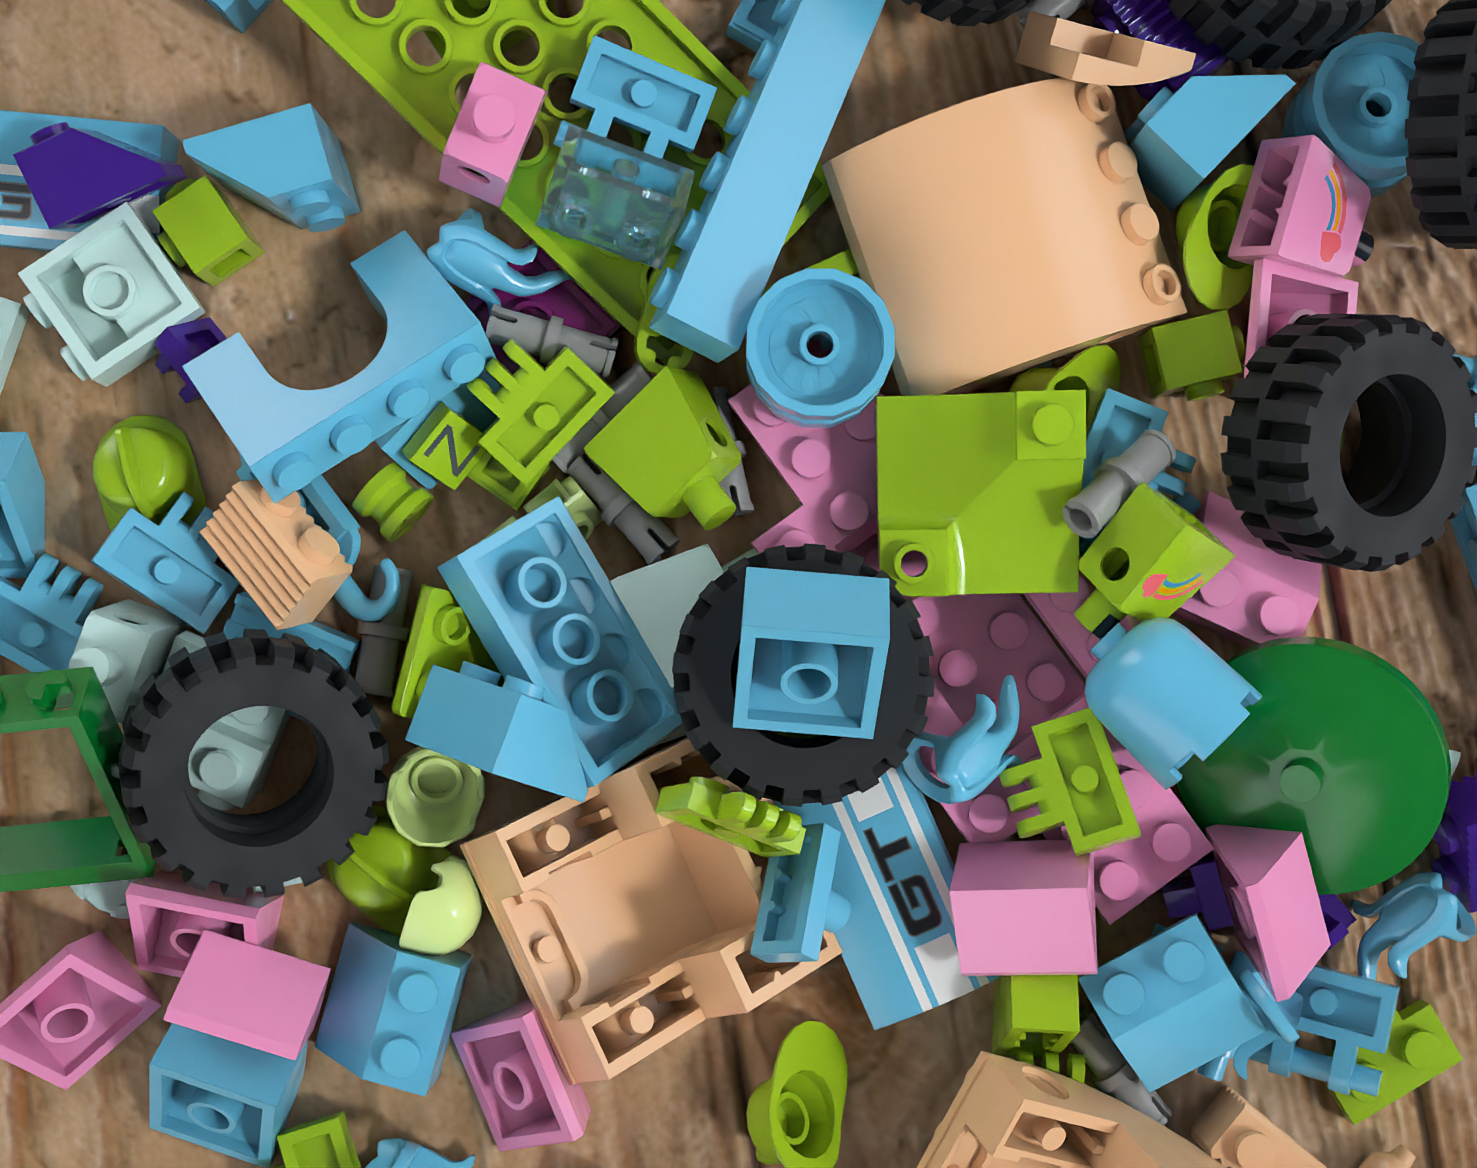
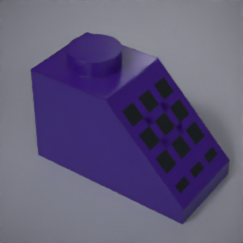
(88, 174)

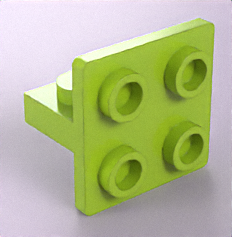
(437, 637)

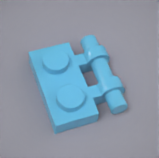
(640, 96)
(1341, 1008)

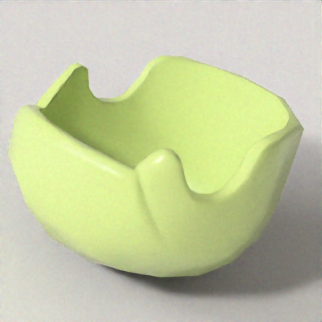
(434, 798)
(446, 916)

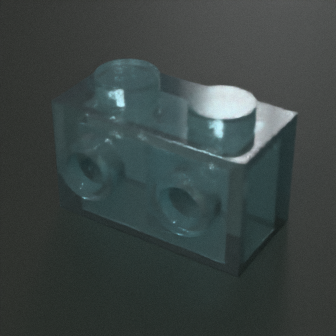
(615, 197)

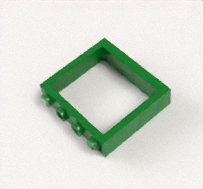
(77, 848)

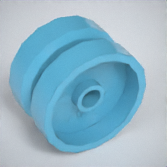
(1360, 106)
(844, 318)

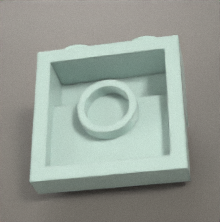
(109, 296)
(235, 751)

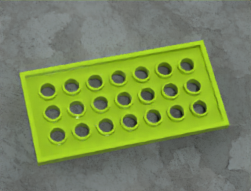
(428, 103)

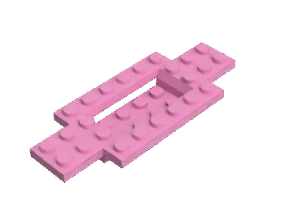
(974, 648)

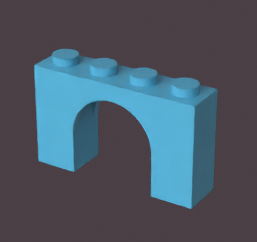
(300, 434)

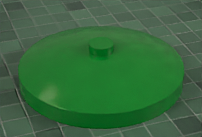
(1330, 753)

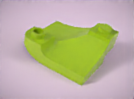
(980, 490)

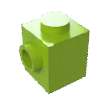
(205, 231)
(1192, 356)

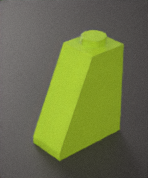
(1034, 1014)

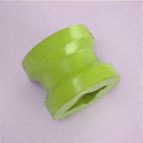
(392, 502)

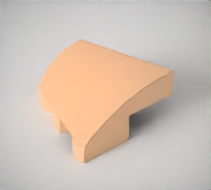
(1097, 54)

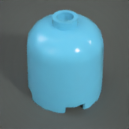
(1165, 695)

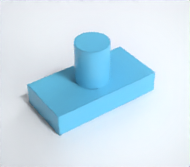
(800, 901)

